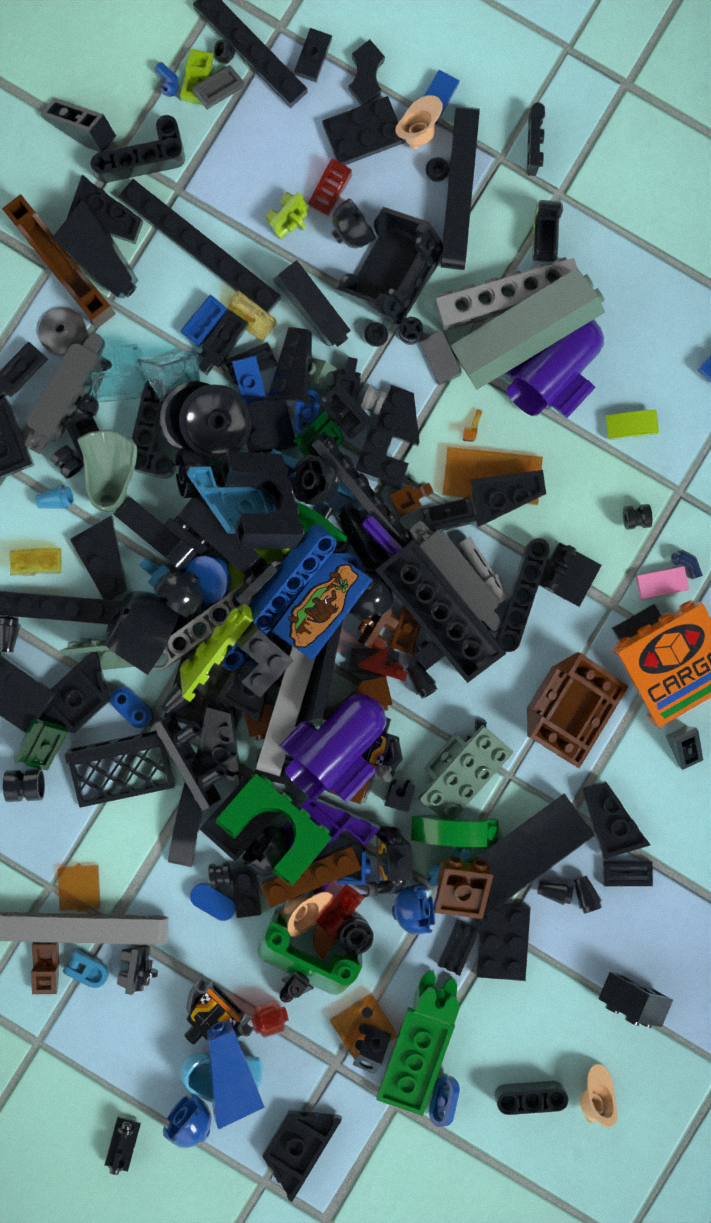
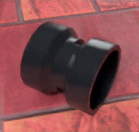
(66, 462)
(637, 517)

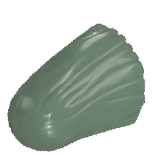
(108, 467)

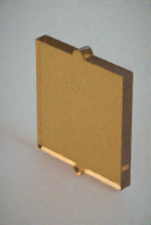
(79, 887)

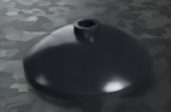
(170, 413)
(200, 425)

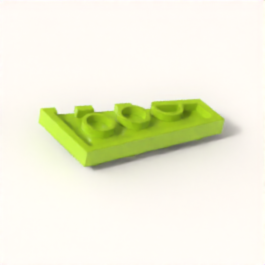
(213, 650)

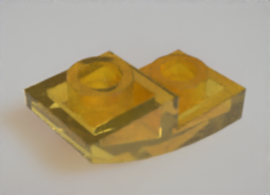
(38, 560)

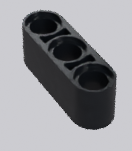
(541, 1104)

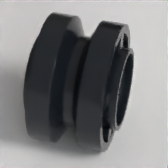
(360, 944)

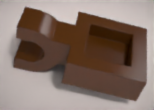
(408, 499)

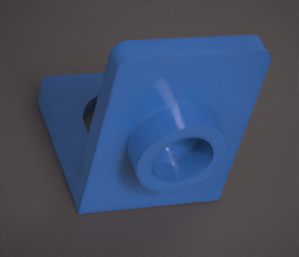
(365, 870)

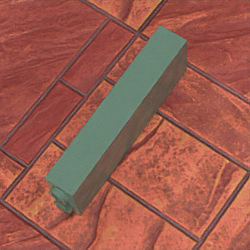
(529, 327)

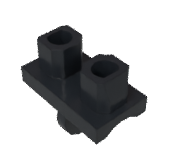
(139, 969)

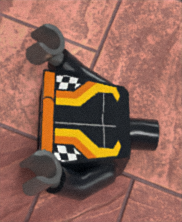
(384, 754)
(393, 862)
(210, 1005)

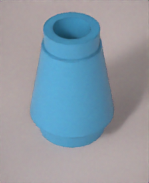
(56, 498)

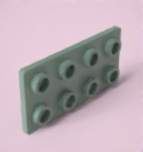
(108, 659)
(462, 771)

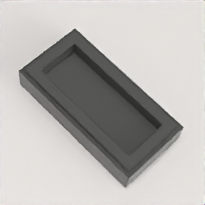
(218, 87)

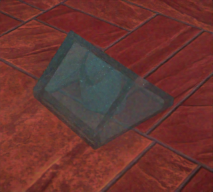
(169, 369)

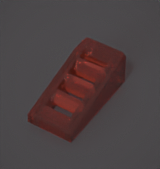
(340, 169)

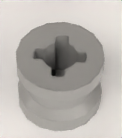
(373, 400)

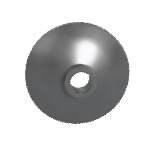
(73, 333)

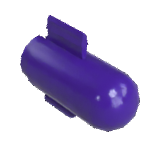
(555, 375)
(332, 754)

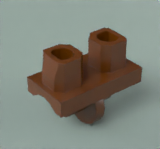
(372, 627)

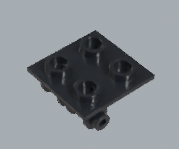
(569, 574)

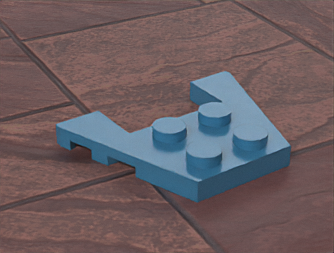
(229, 502)

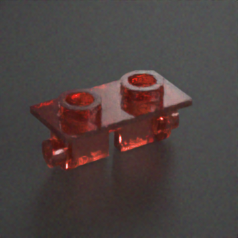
(341, 907)

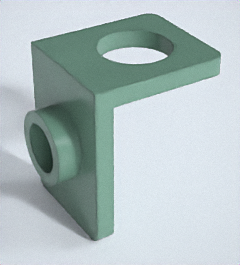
(319, 370)

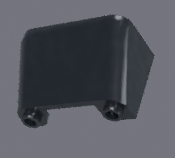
(395, 266)

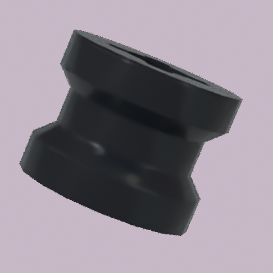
(413, 326)
(220, 875)

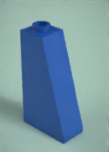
(230, 1076)

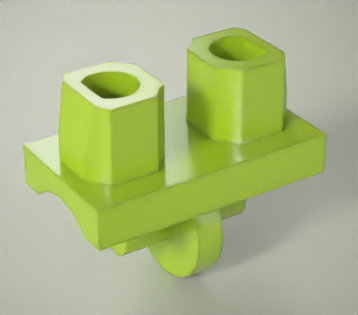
(290, 216)

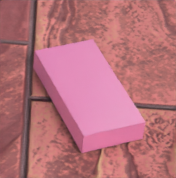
(662, 582)

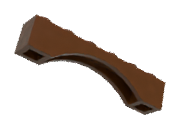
(59, 261)
(375, 688)

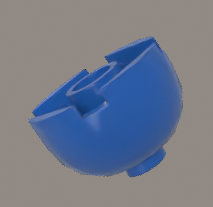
(414, 910)
(188, 1122)

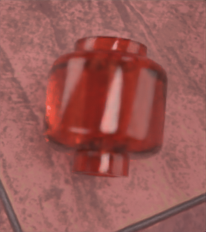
(269, 1019)

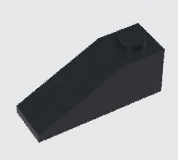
(80, 123)

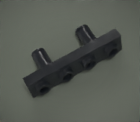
(186, 760)

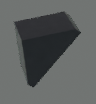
(686, 746)

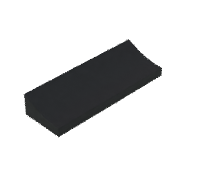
(440, 610)
(318, 686)
(533, 850)

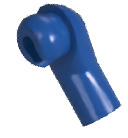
(170, 81)

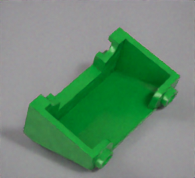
(331, 977)

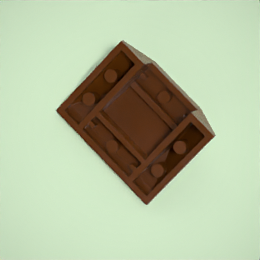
(573, 707)

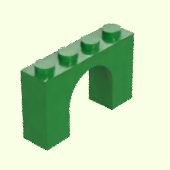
(261, 797)

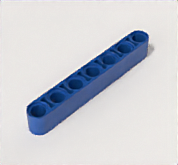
(285, 586)

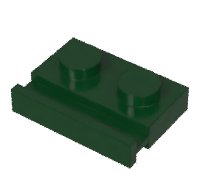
(315, 428)
(40, 744)

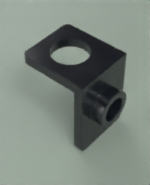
(372, 1049)

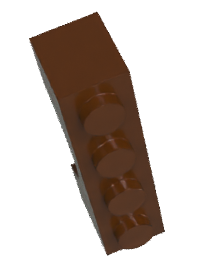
(320, 872)

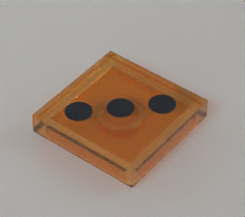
(353, 1023)

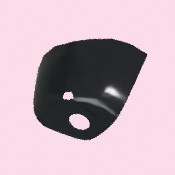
(143, 631)

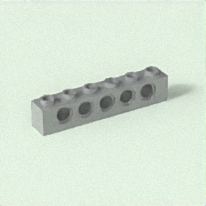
(453, 318)

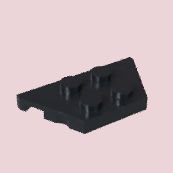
(78, 695)
(298, 1147)

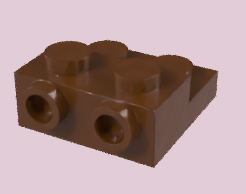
(463, 887)

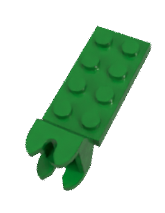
(420, 1046)

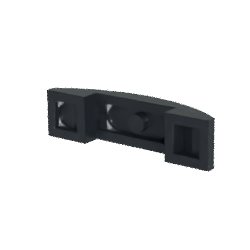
(185, 829)

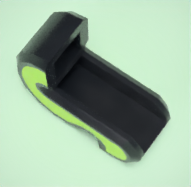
(546, 230)

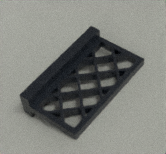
(111, 749)

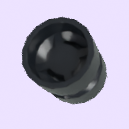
(23, 785)

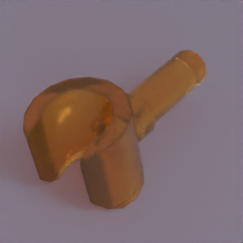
(470, 434)

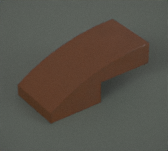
(45, 967)

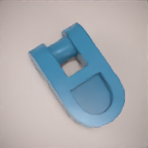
(94, 974)

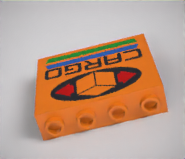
(671, 662)

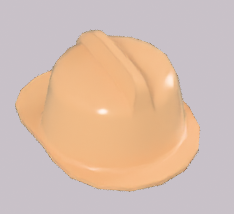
(418, 122)
(303, 912)
(599, 1097)

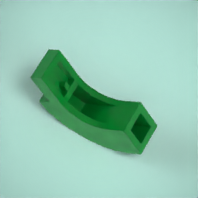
(454, 832)

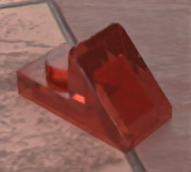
(376, 664)

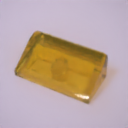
(259, 320)

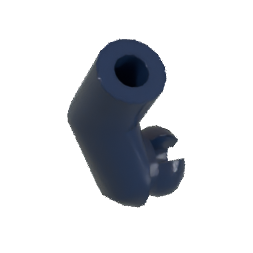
(688, 560)

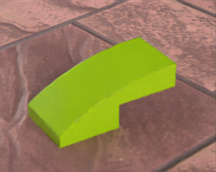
(197, 69)
(632, 424)

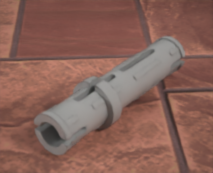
(483, 569)

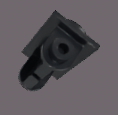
(294, 987)
(122, 1145)

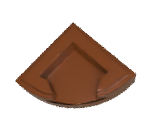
(322, 941)

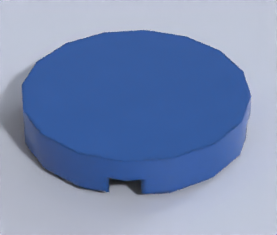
(213, 577)

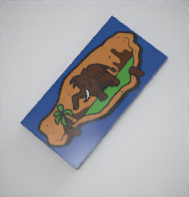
(322, 606)

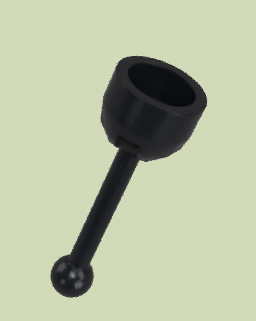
(90, 404)

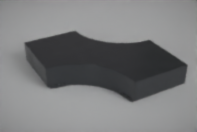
(367, 61)

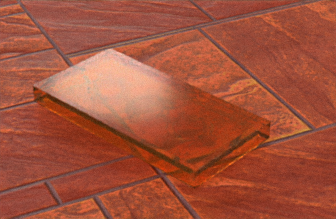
(472, 464)

